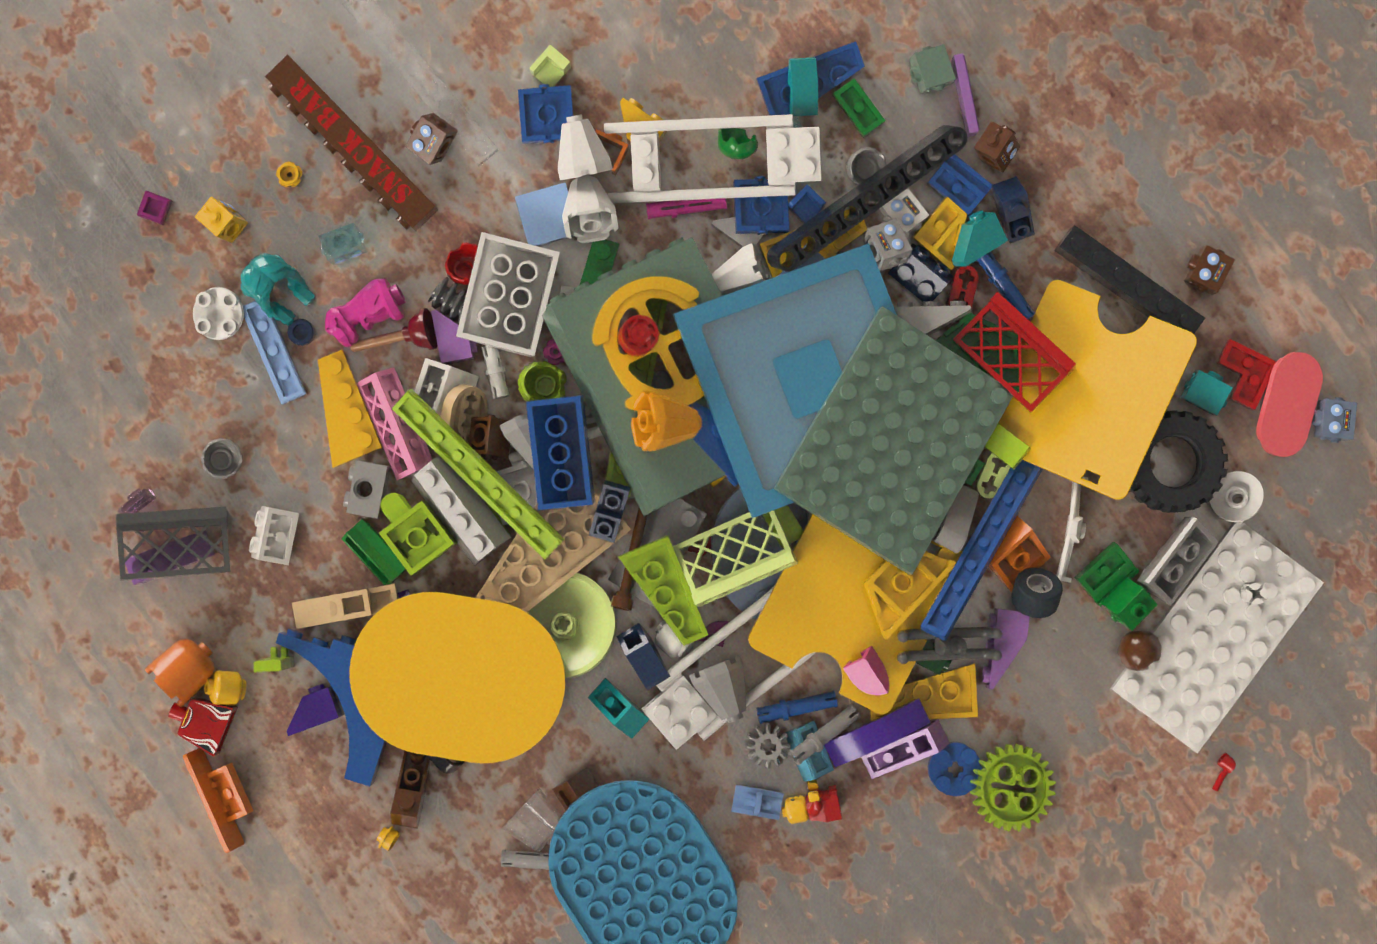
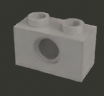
(378, 477)

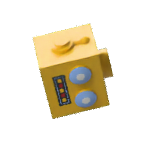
(221, 219)

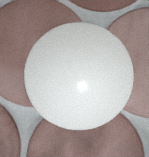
(218, 313)

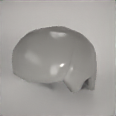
(864, 164)
(221, 458)

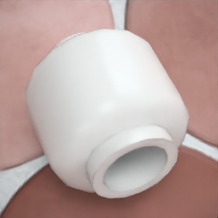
(669, 643)

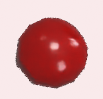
(460, 263)

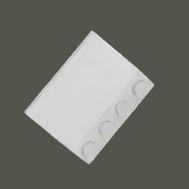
(507, 294)

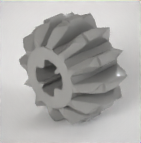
(759, 751)

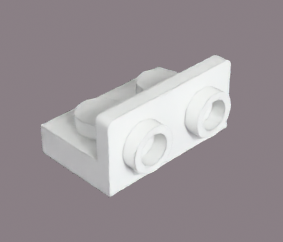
(274, 535)

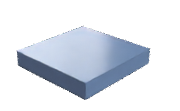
(542, 214)

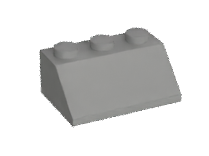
(1178, 560)

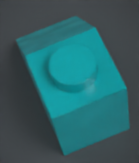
(978, 238)
(618, 708)

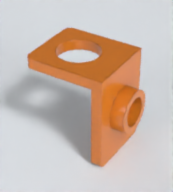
(615, 140)

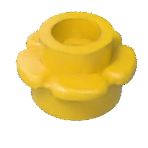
(284, 169)
(388, 838)

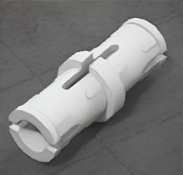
(495, 372)

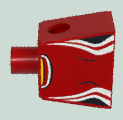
(204, 723)

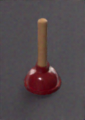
(419, 331)

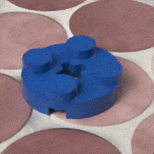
(944, 780)

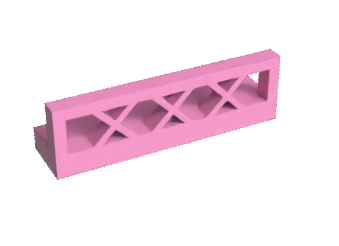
(408, 443)

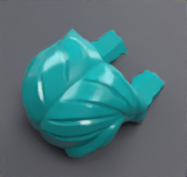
(260, 277)

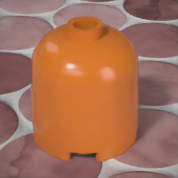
(183, 669)

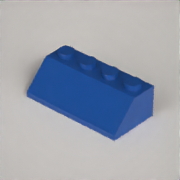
(560, 452)

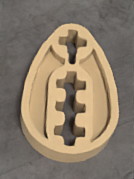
(454, 407)

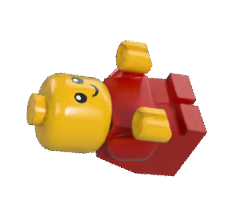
(817, 805)

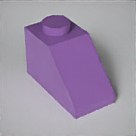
(451, 348)

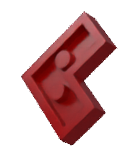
(1253, 372)

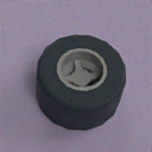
(1036, 592)

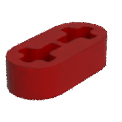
(956, 287)

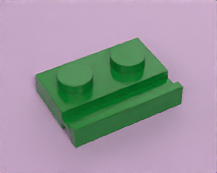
(1106, 573)

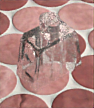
(534, 821)

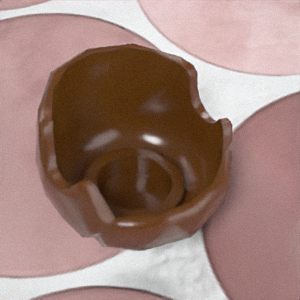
(1139, 650)

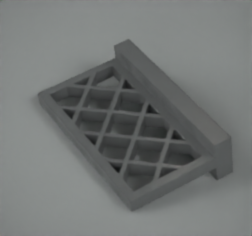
(171, 520)

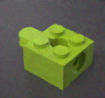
(414, 533)

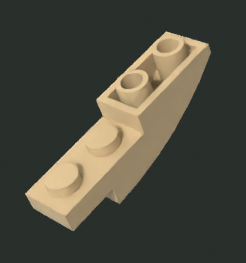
(343, 606)

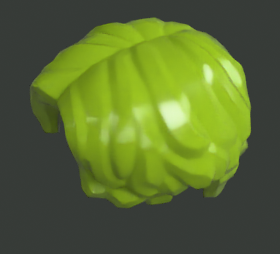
(541, 381)

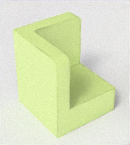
(550, 67)

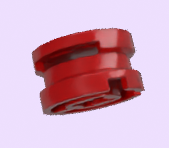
(638, 335)

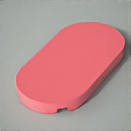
(1289, 404)

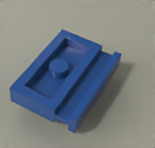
(960, 184)

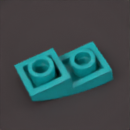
(803, 86)

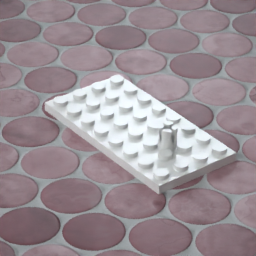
(1219, 635)

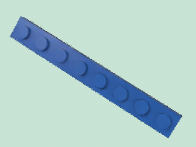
(980, 550)

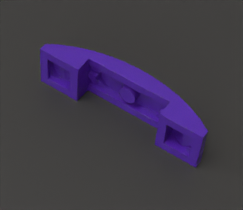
(877, 733)

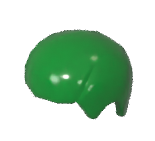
(735, 143)

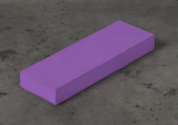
(965, 95)

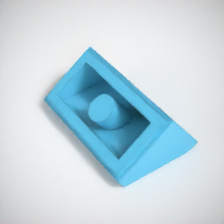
(819, 762)

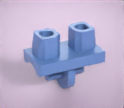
(757, 802)

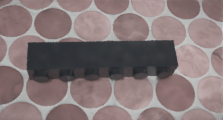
(1126, 280)

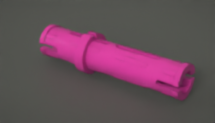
(654, 209)

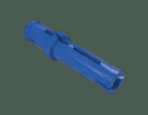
(1004, 284)
(784, 710)

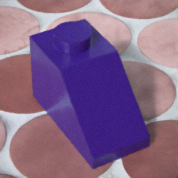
(315, 709)

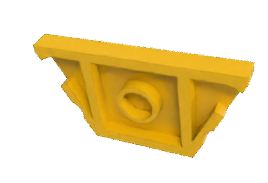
(898, 594)

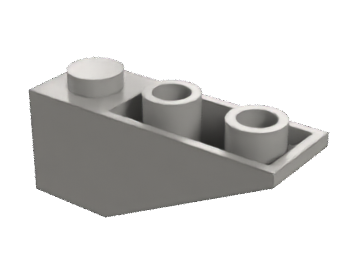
(931, 316)

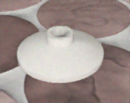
(1238, 485)

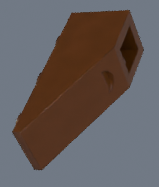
(410, 790)

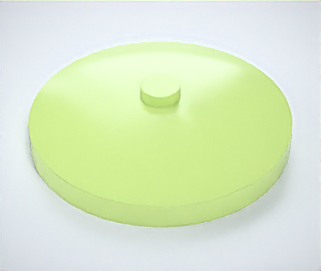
(580, 623)

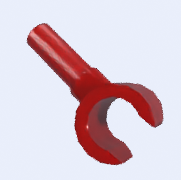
(1228, 765)

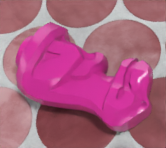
(369, 306)

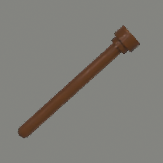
(623, 598)

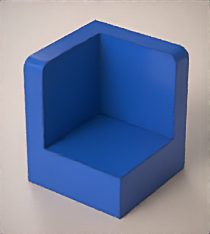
(806, 204)

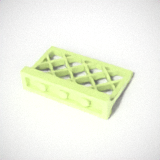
(737, 578)

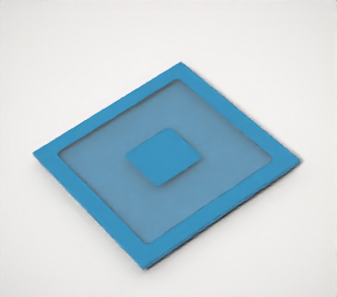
(774, 358)

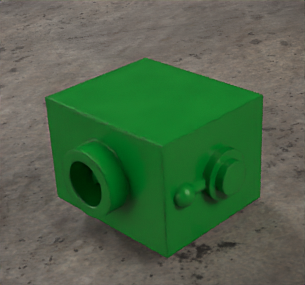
(1129, 604)

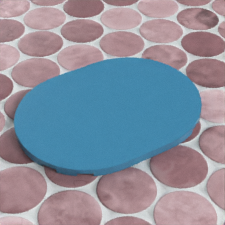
(640, 869)

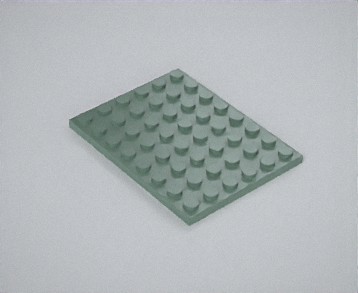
(894, 441)

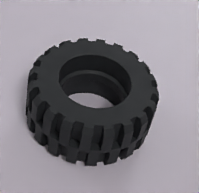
(1208, 469)

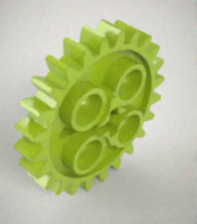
(1016, 763)

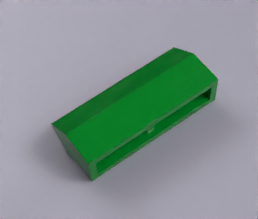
(374, 552)

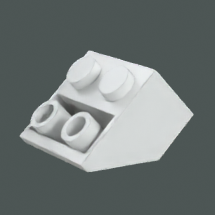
(438, 380)

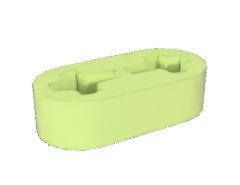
(987, 472)

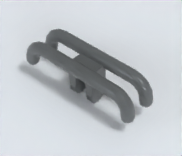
(953, 648)

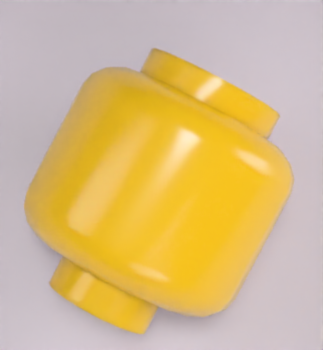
(225, 688)

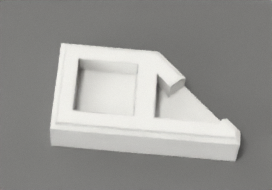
(727, 227)

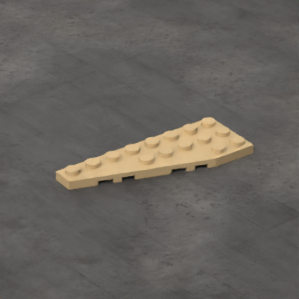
(526, 578)

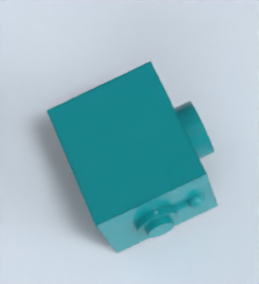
(1206, 391)

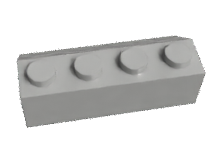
(460, 510)
(676, 520)

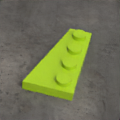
(664, 583)

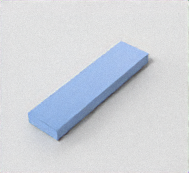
(274, 353)

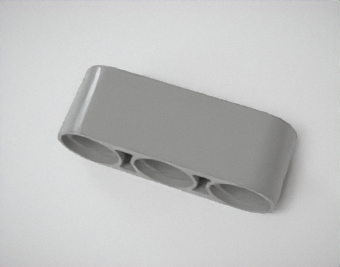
(957, 522)

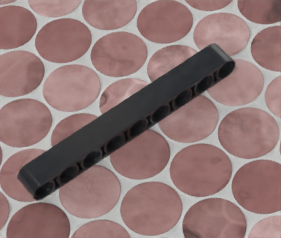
(856, 197)

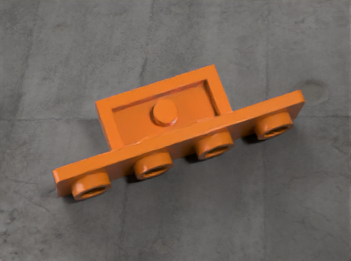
(221, 796)

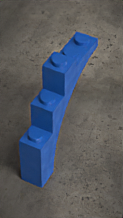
(334, 663)

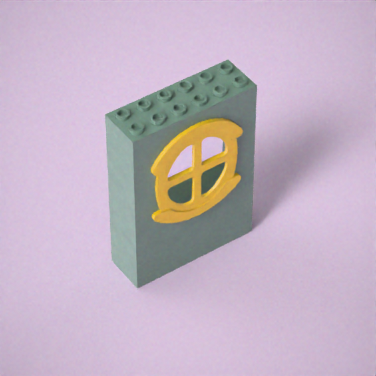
(586, 335)

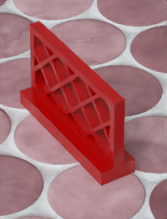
(1028, 333)

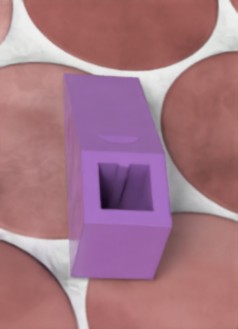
(1014, 635)

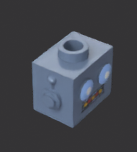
(1335, 419)

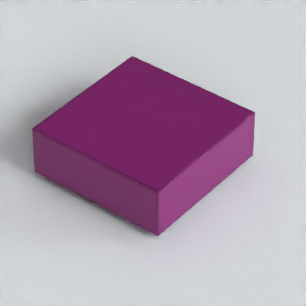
(154, 207)

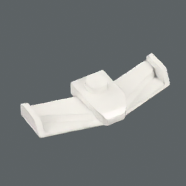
(1074, 531)

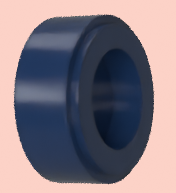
(301, 332)

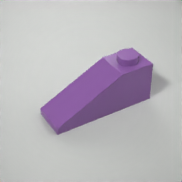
(173, 549)
(907, 750)

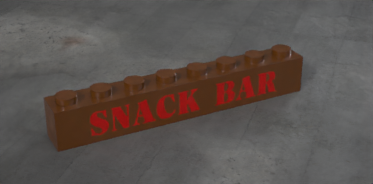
(351, 143)

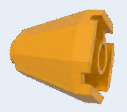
(662, 422)

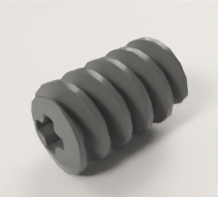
(448, 299)

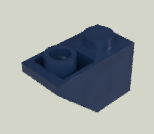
(1013, 209)
(643, 656)

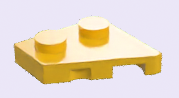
(941, 231)

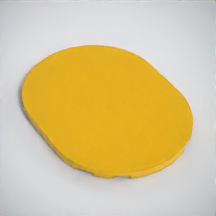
(457, 677)

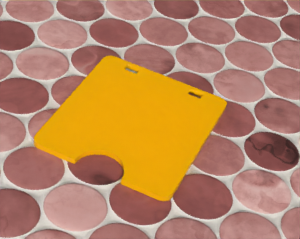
(1112, 400)
(828, 611)

